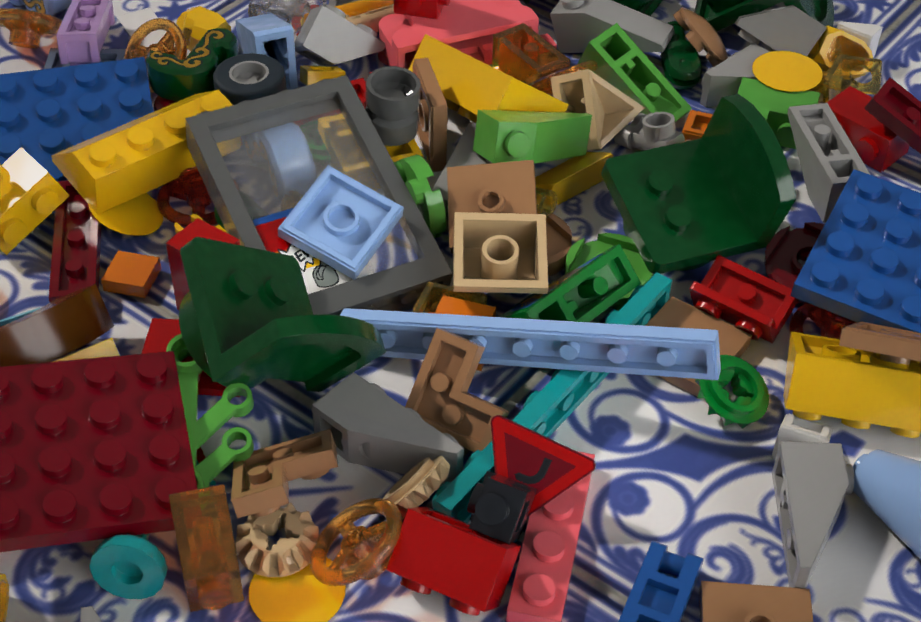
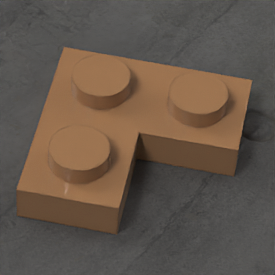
(442, 391)
(262, 480)

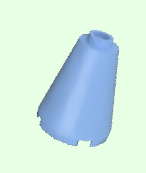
(893, 492)

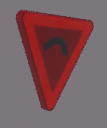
(536, 460)

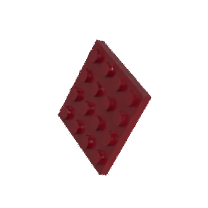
(91, 449)

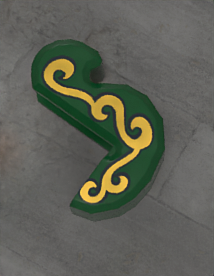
(180, 78)

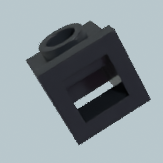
(500, 507)

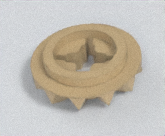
(418, 484)
(289, 553)

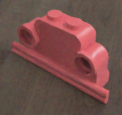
(461, 24)

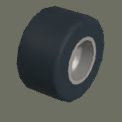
(249, 77)

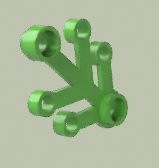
(203, 428)

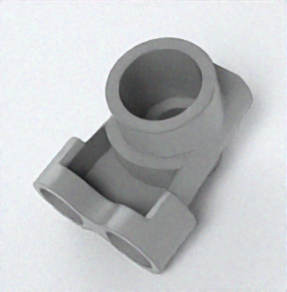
(649, 132)

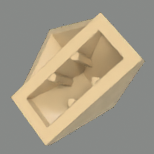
(593, 95)

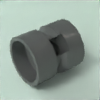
(393, 104)

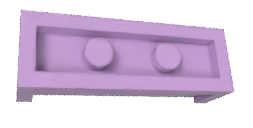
(84, 31)

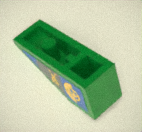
(583, 291)

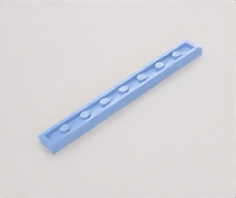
(556, 343)

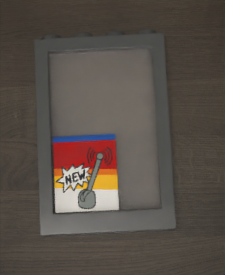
(267, 156)

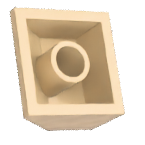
(500, 253)

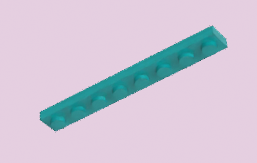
(554, 403)

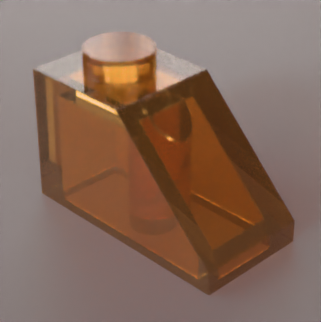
(526, 55)
(206, 548)

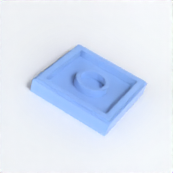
(340, 222)

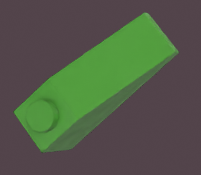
(632, 73)
(530, 135)

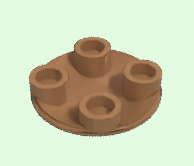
(702, 35)

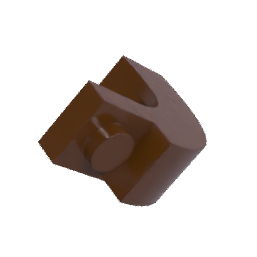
(55, 329)

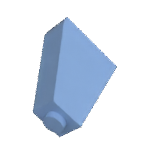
(270, 37)

